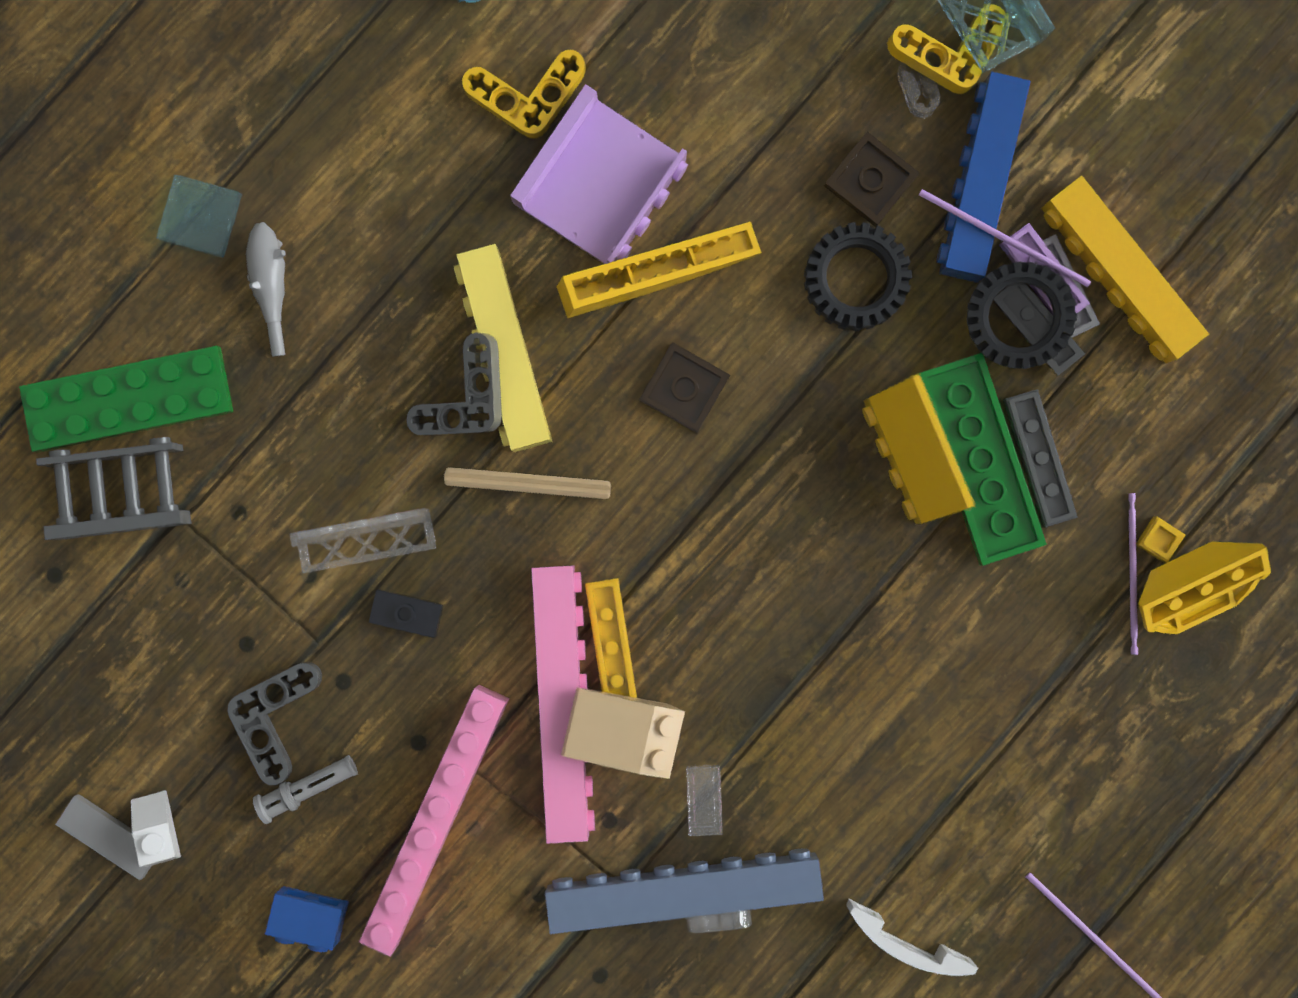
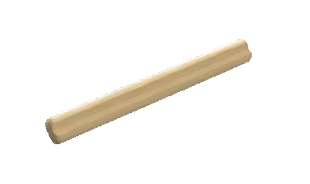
(527, 483)

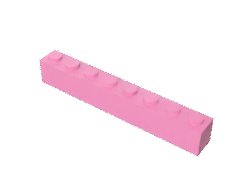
(558, 677)
(434, 820)

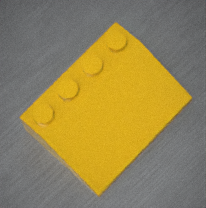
(917, 451)

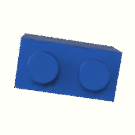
(306, 919)

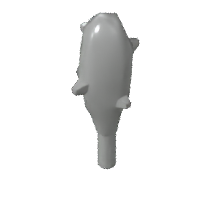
(266, 280)

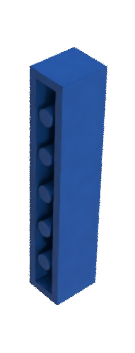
(984, 175)

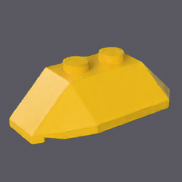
(1201, 585)

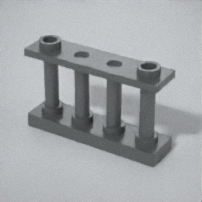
(134, 516)

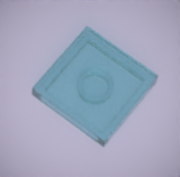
(199, 216)

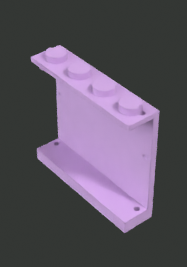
(598, 179)

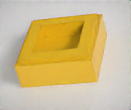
(1160, 539)

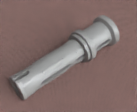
(288, 793)

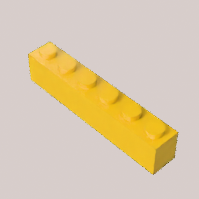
(1124, 271)

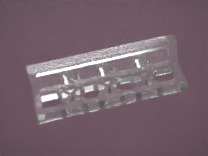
(363, 527)

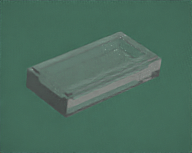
(704, 800)

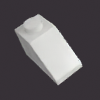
(153, 829)

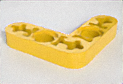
(951, 61)
(526, 106)

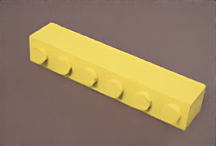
(496, 315)

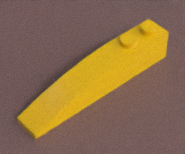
(656, 269)

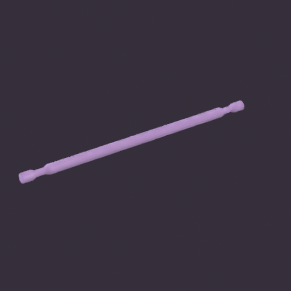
(1133, 574)

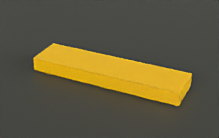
(610, 637)

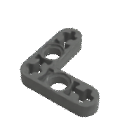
(476, 401)
(260, 720)

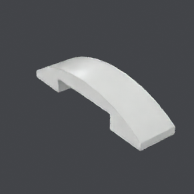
(943, 962)

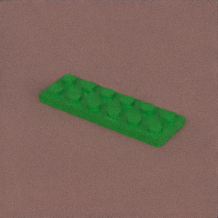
(126, 399)
(977, 433)

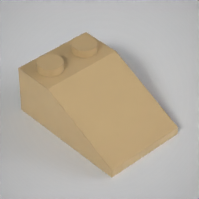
(623, 732)

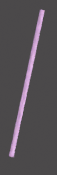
(1005, 238)
(1092, 936)

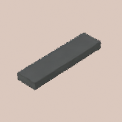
(1040, 458)

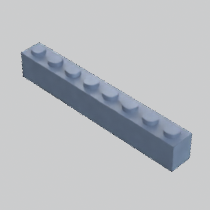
(683, 891)

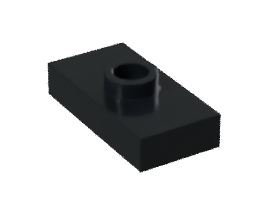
(406, 613)

